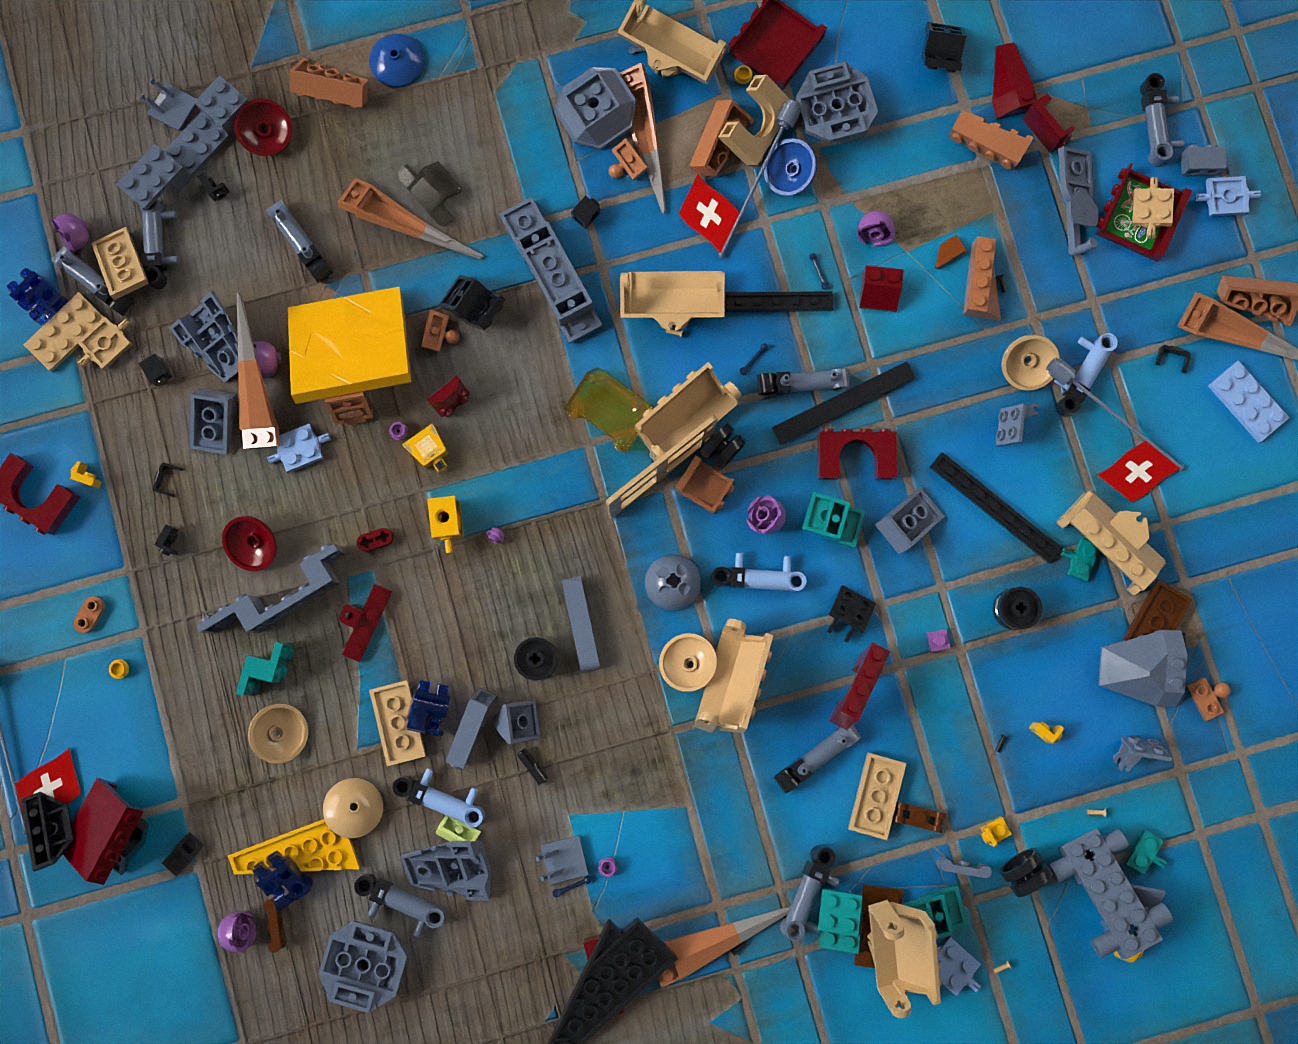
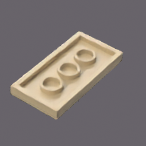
(119, 263)
(59, 336)
(391, 709)
(877, 796)

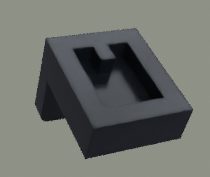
(215, 191)
(165, 539)

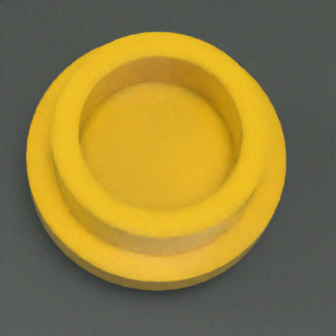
(743, 74)
(118, 669)

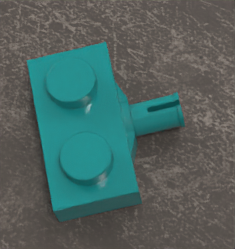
(1081, 559)
(1145, 853)

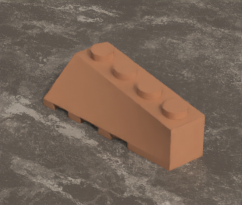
(328, 84)
(990, 139)
(711, 151)
(981, 288)
(1262, 297)

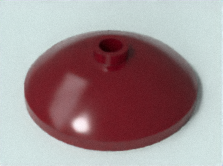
(260, 114)
(243, 548)

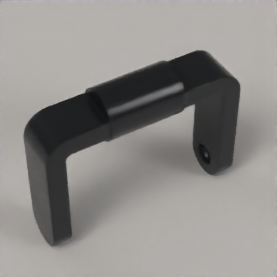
(1174, 350)
(159, 477)

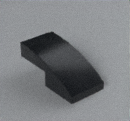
(183, 854)

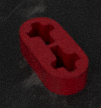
(373, 535)

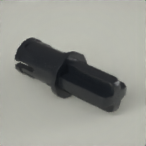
(532, 766)

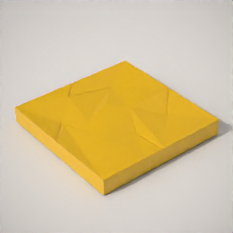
(348, 345)

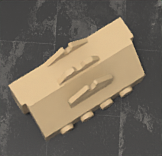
(670, 44)
(672, 296)
(686, 410)
(1117, 537)
(735, 686)
(903, 955)

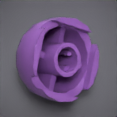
(876, 228)
(72, 231)
(267, 358)
(766, 515)
(237, 931)

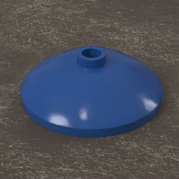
(396, 70)
(785, 157)

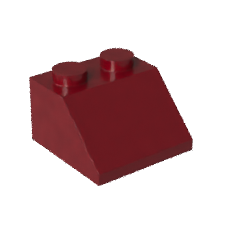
(881, 288)

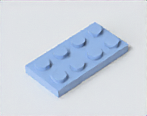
(1248, 401)

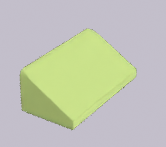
(456, 831)

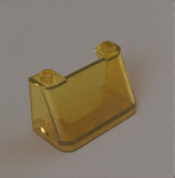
(609, 407)

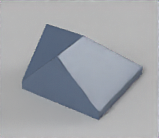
(518, 722)

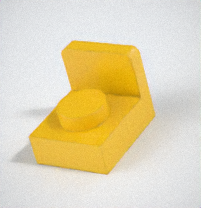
(80, 475)
(1043, 731)
(995, 831)

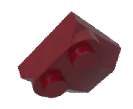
(449, 397)

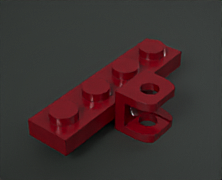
(364, 621)

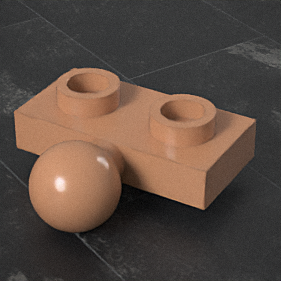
(629, 160)
(435, 332)
(1206, 699)

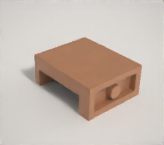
(704, 485)

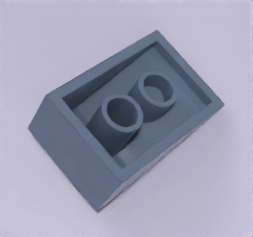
(212, 420)
(909, 521)

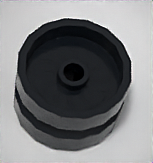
(720, 444)
(1028, 610)
(524, 658)
(1026, 872)

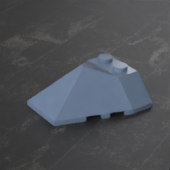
(210, 336)
(1146, 667)
(451, 867)

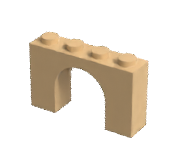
(739, 140)

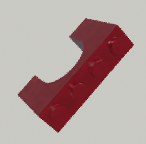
(881, 444)
(45, 517)
(868, 669)

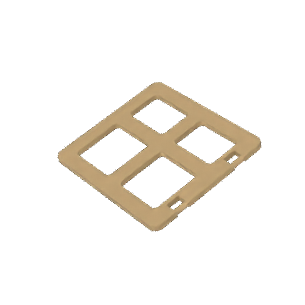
(660, 467)

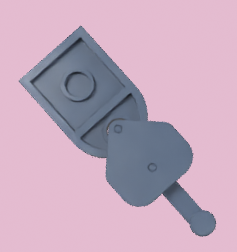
(1077, 188)

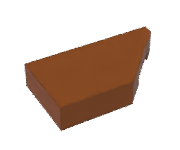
(949, 250)

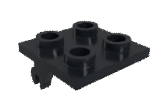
(851, 609)

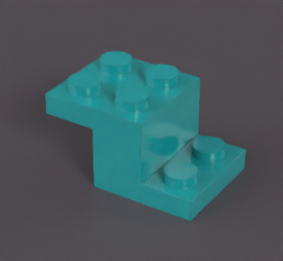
(833, 520)
(265, 669)
(943, 908)
(840, 921)

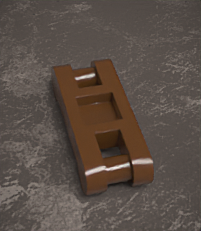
(919, 817)
(275, 925)

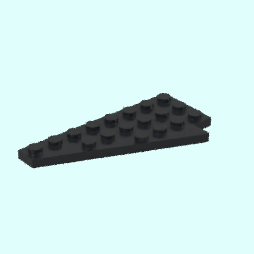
(613, 976)

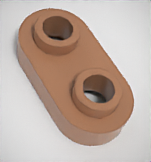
(90, 615)

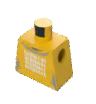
(428, 448)

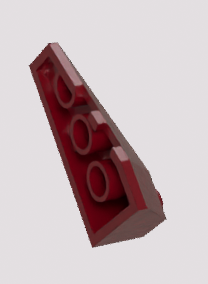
(1012, 84)

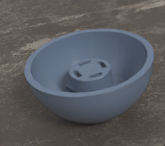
(664, 592)

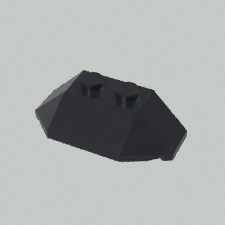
(47, 829)

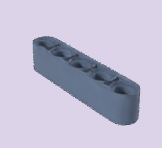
(581, 624)

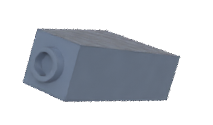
(470, 728)

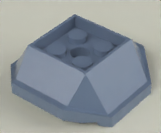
(838, 86)
(606, 122)
(348, 981)

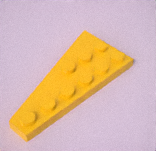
(310, 847)

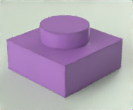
(938, 640)

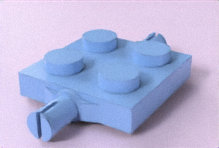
(1227, 196)
(299, 448)
(956, 967)

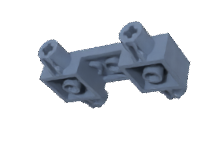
(1111, 894)

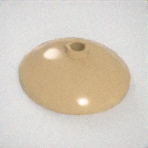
(1030, 373)
(675, 660)
(290, 737)
(344, 820)

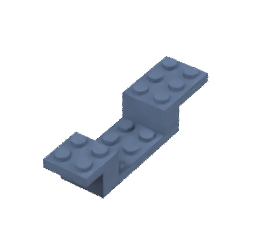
(190, 150)
(551, 270)
(256, 617)

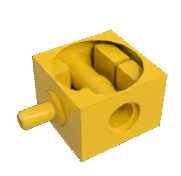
(453, 527)

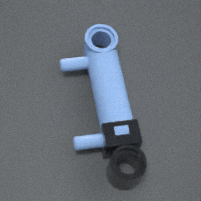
(1087, 373)
(759, 579)
(423, 794)

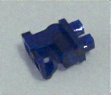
(31, 290)
(426, 703)
(285, 873)

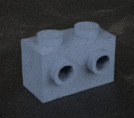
(1203, 160)

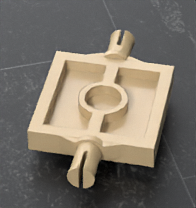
(1153, 207)
(104, 343)

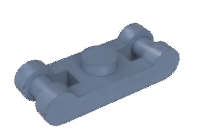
(964, 867)

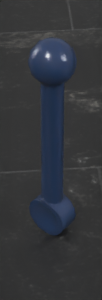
(825, 285)
(743, 370)
(556, 893)

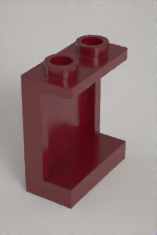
(1045, 126)

